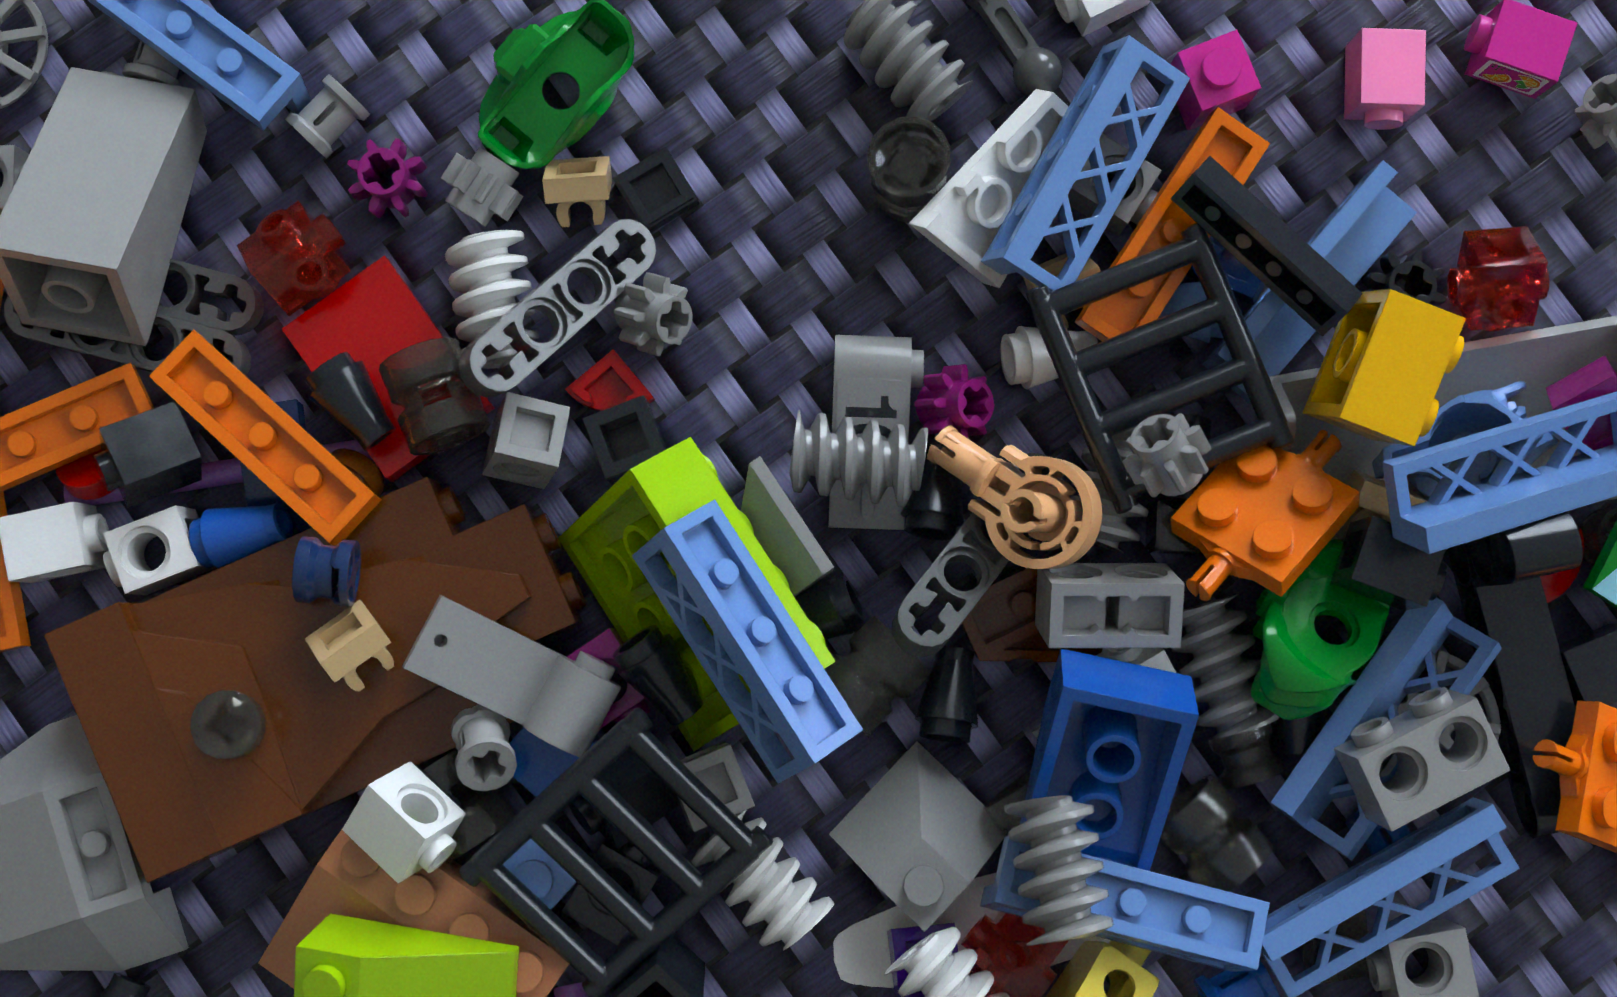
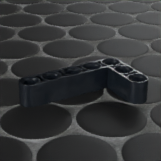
(1528, 678)

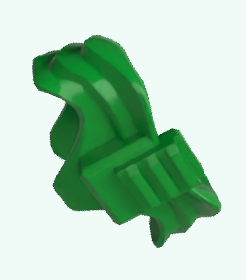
(587, 45)
(1299, 668)

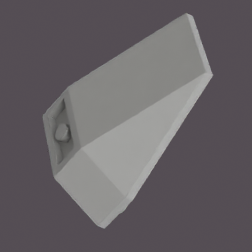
(68, 867)

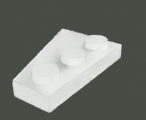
(980, 195)

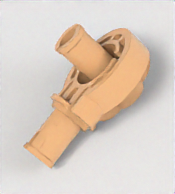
(1025, 500)

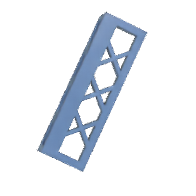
(214, 55)
(1067, 153)
(1348, 241)
(1506, 498)
(750, 639)
(1377, 694)
(1375, 883)
(1153, 912)

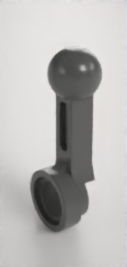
(1033, 65)

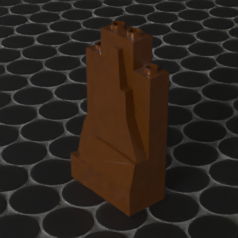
(238, 629)

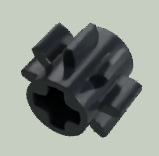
(1419, 278)

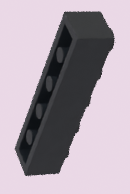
(1266, 246)

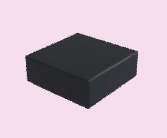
(656, 190)

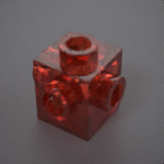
(295, 256)
(1498, 278)
(1030, 965)

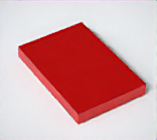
(371, 321)

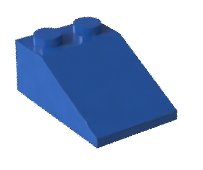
(1118, 743)

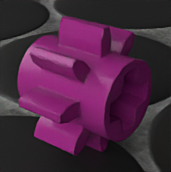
(370, 178)
(955, 401)

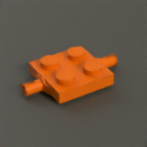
(1265, 516)
(1586, 775)

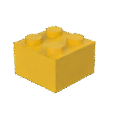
(1386, 367)

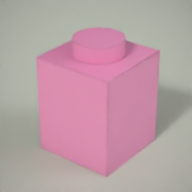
(1384, 76)

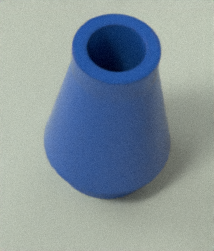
(237, 532)

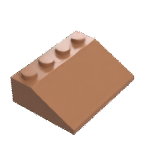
(438, 901)

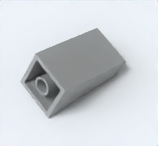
(101, 205)

